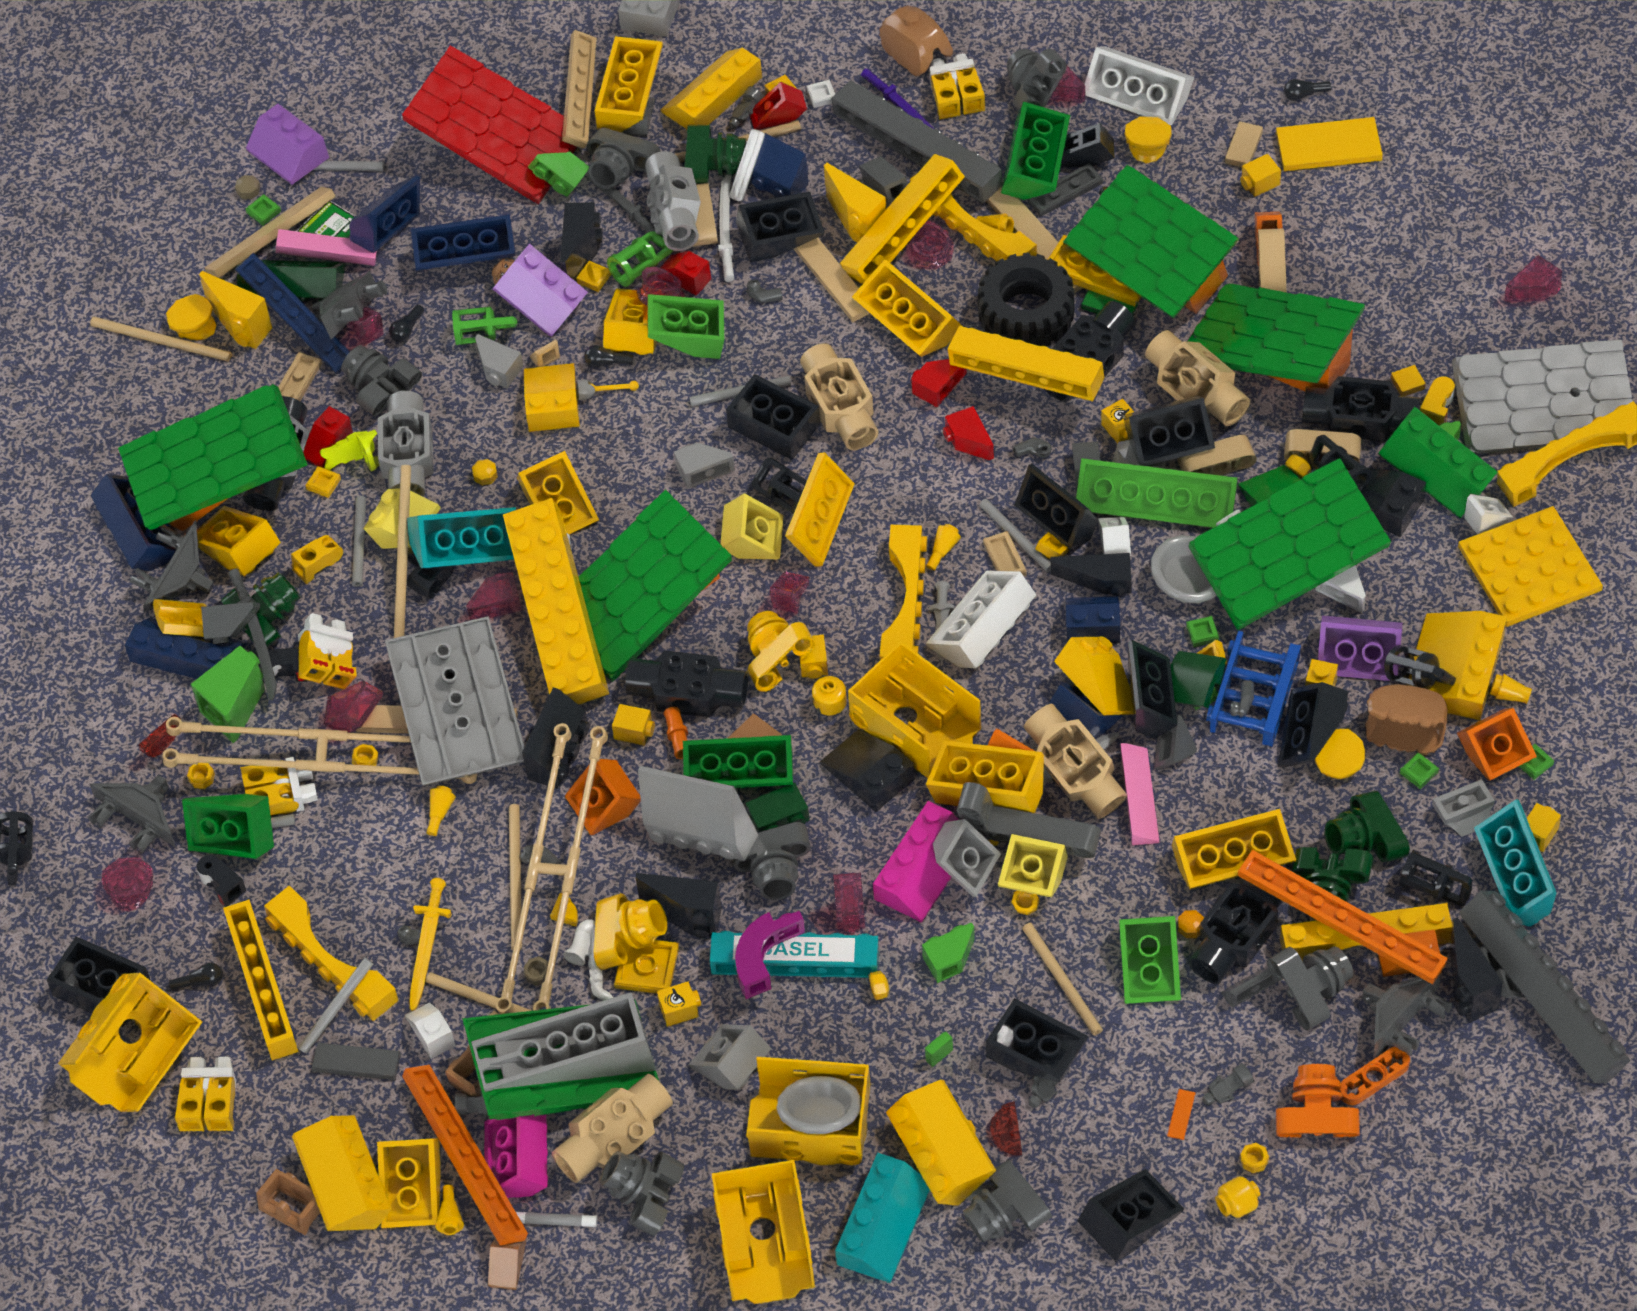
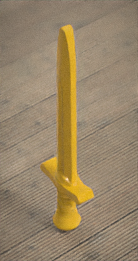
(426, 941)

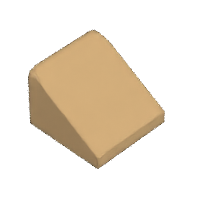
(546, 354)

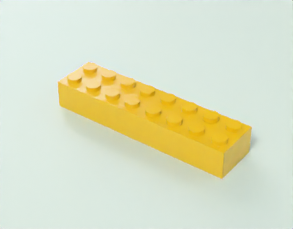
(555, 601)

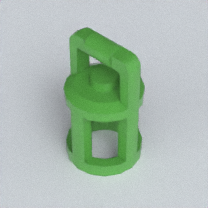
(644, 253)
(488, 324)

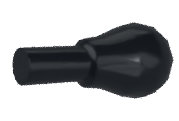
(1298, 89)
(401, 329)
(599, 356)
(206, 975)

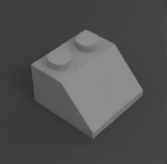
(647, 15)
(965, 854)
(730, 1056)

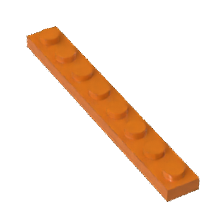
(1342, 917)
(465, 1155)

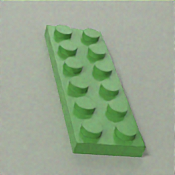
(1155, 493)

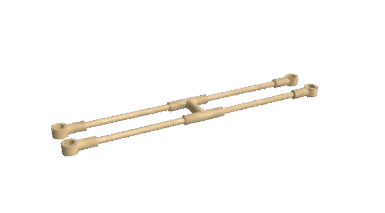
(319, 764)
(536, 867)

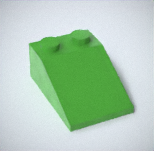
(687, 324)
(1150, 959)

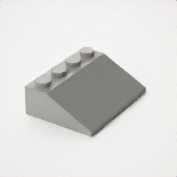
(695, 814)

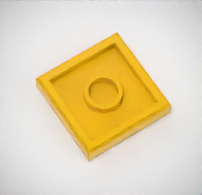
(648, 967)

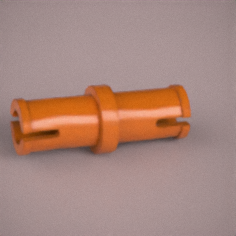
(676, 730)

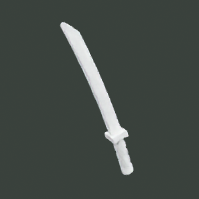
(725, 246)

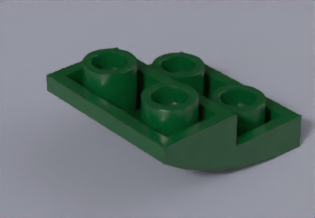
(1195, 677)

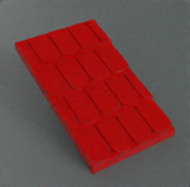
(487, 121)

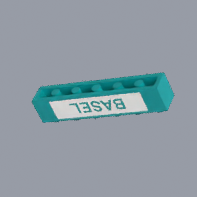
(804, 955)

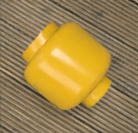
(829, 695)
(1237, 1197)

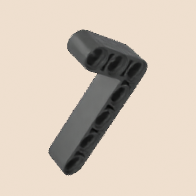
(999, 823)

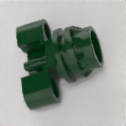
(712, 153)
(275, 598)
(1365, 827)
(1332, 873)

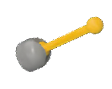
(586, 388)

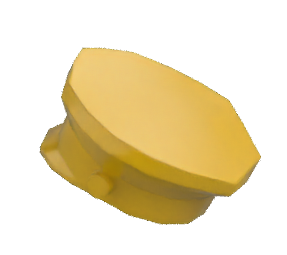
(1147, 138)
(192, 318)
(1341, 755)

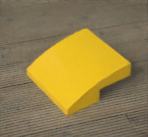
(179, 617)

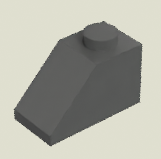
(227, 620)

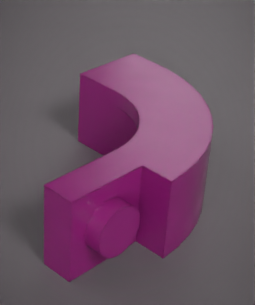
(755, 944)

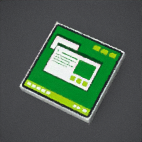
(329, 221)

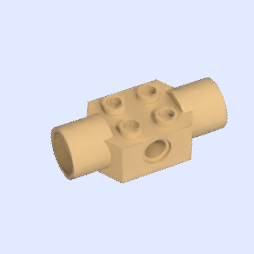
(1192, 371)
(841, 396)
(1075, 760)
(612, 1124)

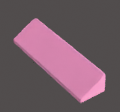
(322, 247)
(1139, 794)

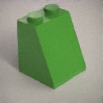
(230, 690)

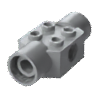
(672, 200)
(405, 439)

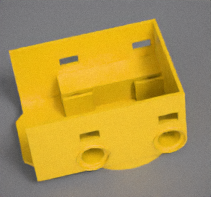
(922, 687)
(125, 1072)
(774, 1139)
(769, 1267)

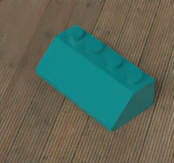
(460, 538)
(1517, 863)
(882, 1219)

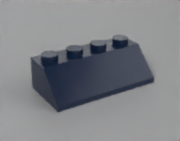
(463, 242)
(122, 516)
(175, 653)

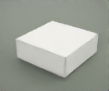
(820, 93)

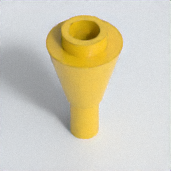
(946, 538)
(440, 802)
(449, 1218)

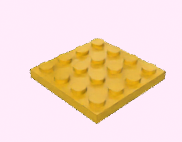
(1530, 566)

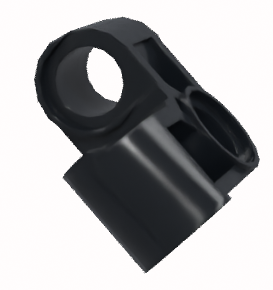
(427, 580)

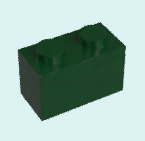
(778, 808)

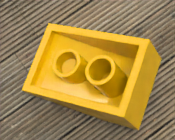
(853, 201)
(239, 310)
(627, 324)
(551, 397)
(558, 480)
(237, 539)
(1097, 673)
(411, 1181)

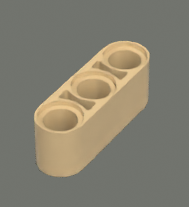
(705, 219)
(1272, 259)
(1301, 441)
(1226, 457)

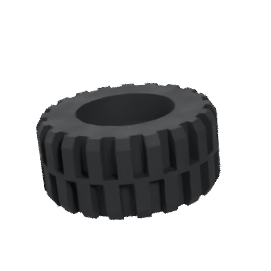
(1026, 276)

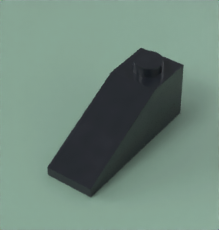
(1087, 146)
(1097, 572)

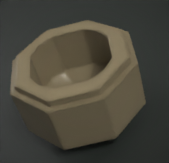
(247, 186)
(536, 970)

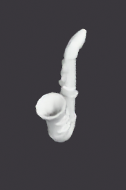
(583, 946)

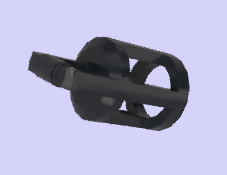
(1336, 452)
(779, 484)
(1424, 670)
(14, 852)
(1444, 882)

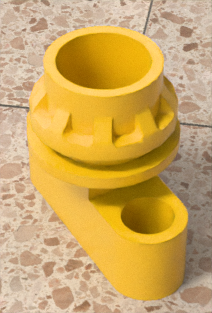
(770, 642)
(625, 924)

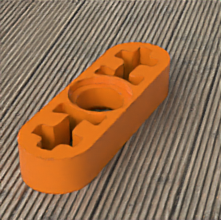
(1370, 1087)

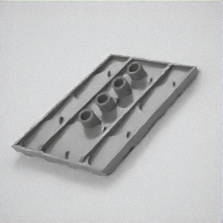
(1538, 393)
(461, 721)

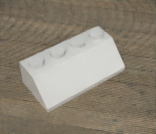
(1137, 84)
(982, 618)

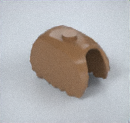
(911, 38)
(1406, 718)

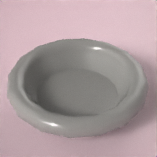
(1179, 573)
(819, 1105)

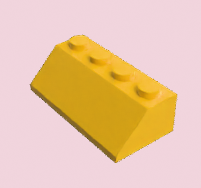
(627, 83)
(715, 89)
(906, 310)
(1009, 774)
(1220, 850)
(941, 1142)
(342, 1174)

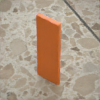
(1181, 1114)

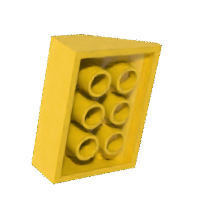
(1467, 649)

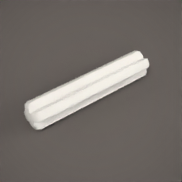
(747, 165)

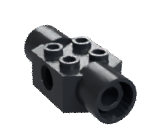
(1097, 338)
(1358, 407)
(268, 495)
(688, 682)
(1234, 931)

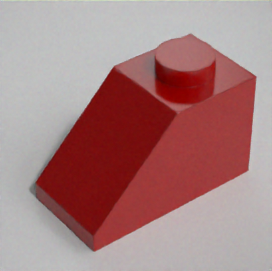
(778, 107)
(690, 269)
(936, 380)
(325, 432)
(968, 433)

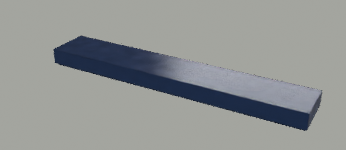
(293, 312)

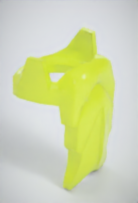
(355, 446)

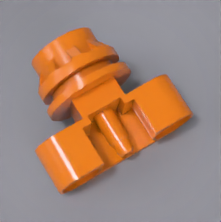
(1317, 1088)

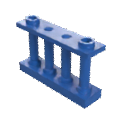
(1274, 705)

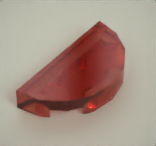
(157, 741)
(1005, 1129)

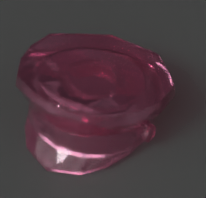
(924, 245)
(658, 282)
(128, 882)

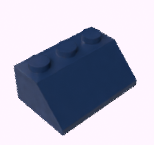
(387, 215)

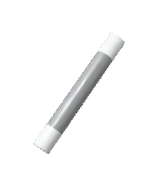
(557, 1219)

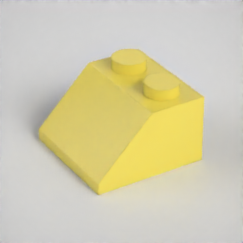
(384, 519)
(751, 529)
(1033, 866)

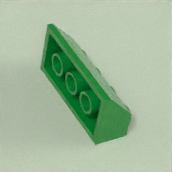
(1035, 152)
(1439, 459)
(741, 760)

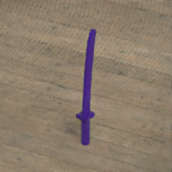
(890, 93)

